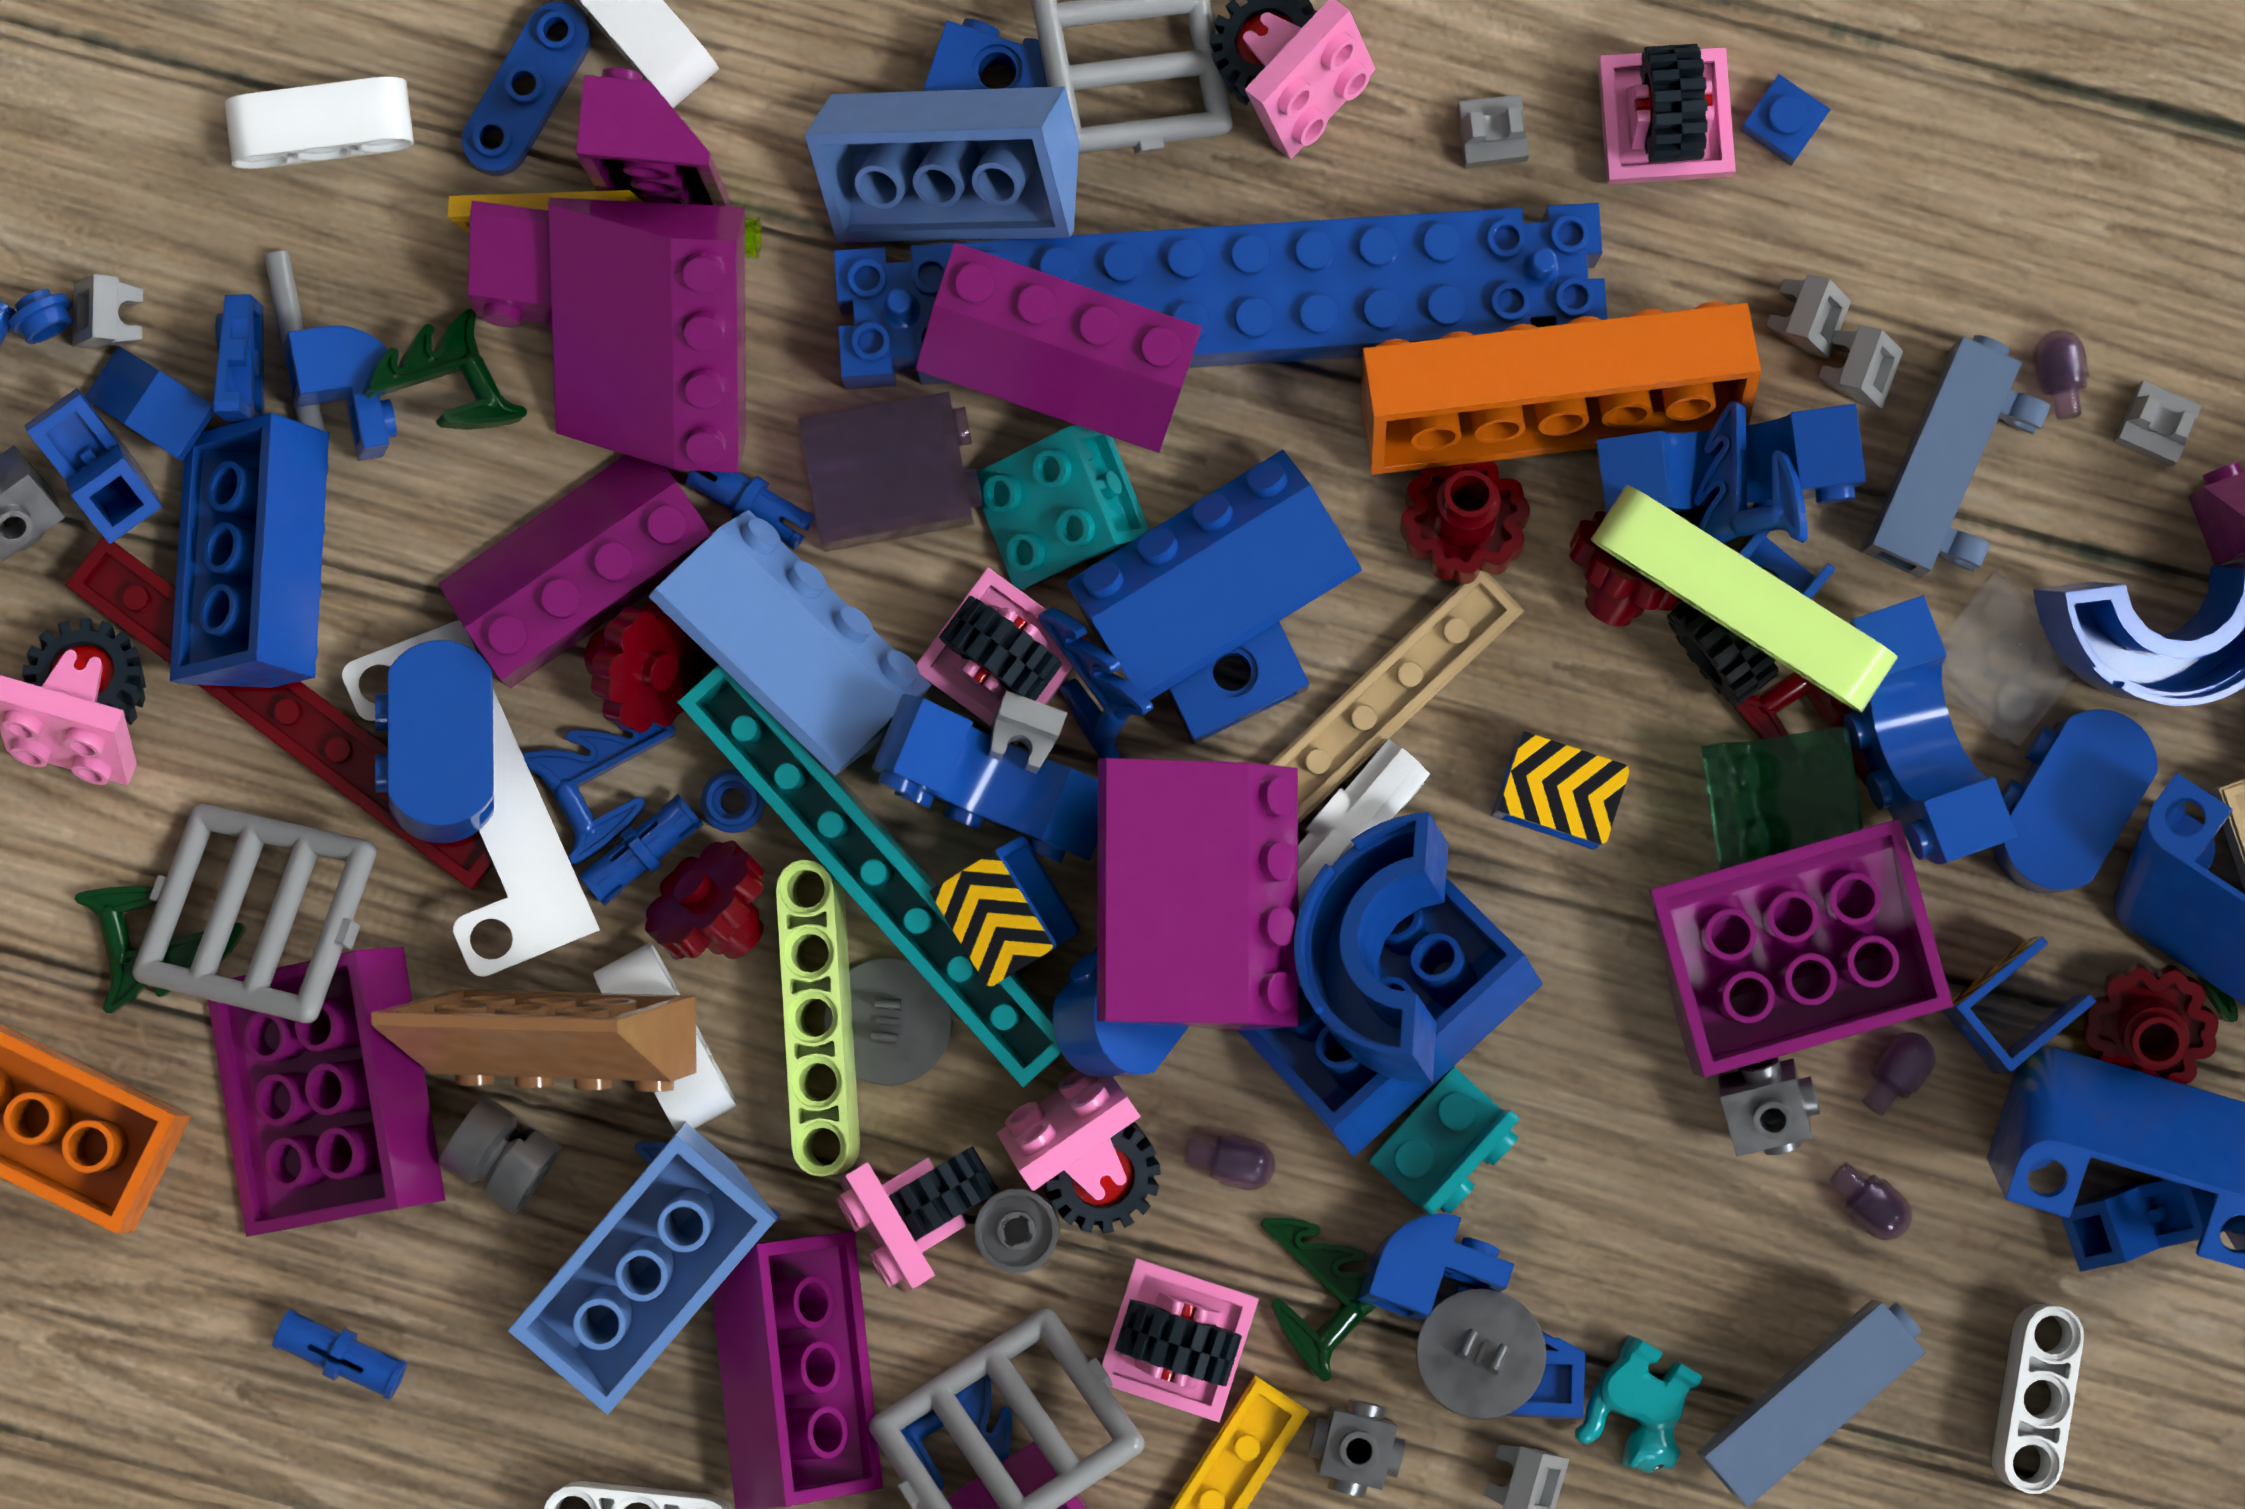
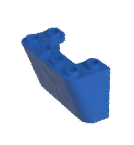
(2175, 898)
(2085, 1108)

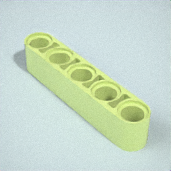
(1744, 598)
(836, 1045)

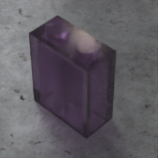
(889, 471)

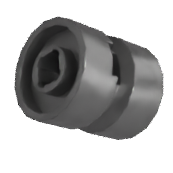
(499, 1154)
(1017, 1230)

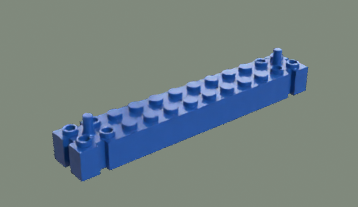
(1265, 286)

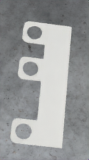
(543, 893)

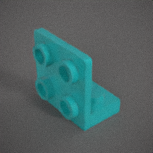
(1059, 504)
(1445, 1143)

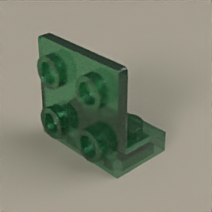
(1780, 793)

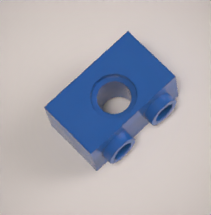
(972, 48)
(1273, 679)

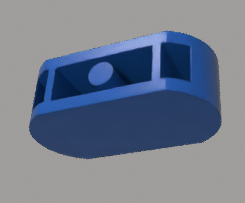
(437, 741)
(2074, 799)
(1105, 1047)

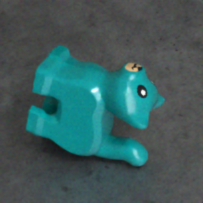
(1636, 1394)

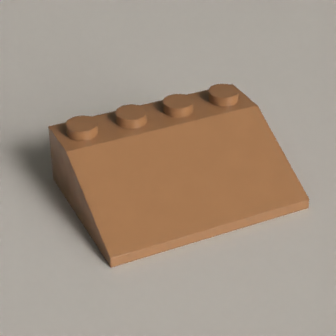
(548, 1037)

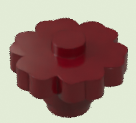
(1464, 520)
(1613, 588)
(642, 667)
(709, 904)
(2152, 1022)

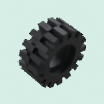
(1722, 656)

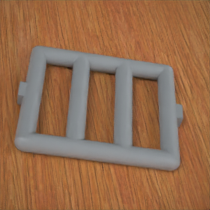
(1147, 134)
(255, 991)
(995, 1361)

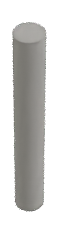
(289, 318)

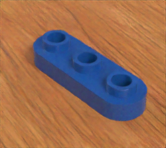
(525, 116)

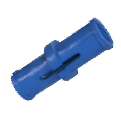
(743, 494)
(641, 849)
(339, 1354)

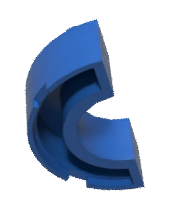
(1672, 465)
(2116, 652)
(1914, 750)
(945, 759)
(1342, 936)

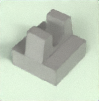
(1493, 131)
(96, 312)
(1816, 315)
(1868, 367)
(2157, 423)
(1028, 723)
(1534, 1480)

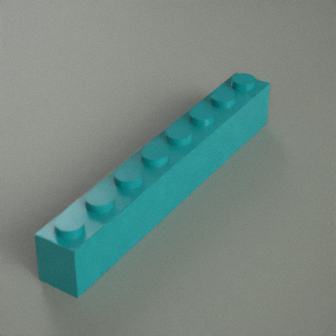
(873, 871)

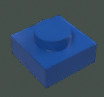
(1785, 119)

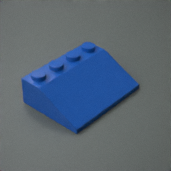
(1463, 975)

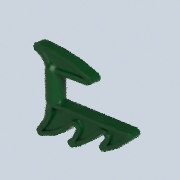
(453, 353)
(108, 906)
(1322, 1263)

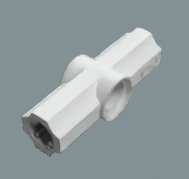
(1370, 799)

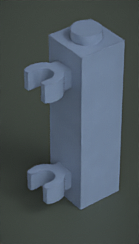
(1944, 456)
(1813, 1400)

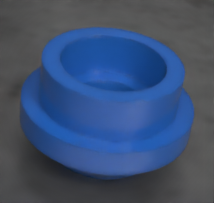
(41, 316)
(712, 802)

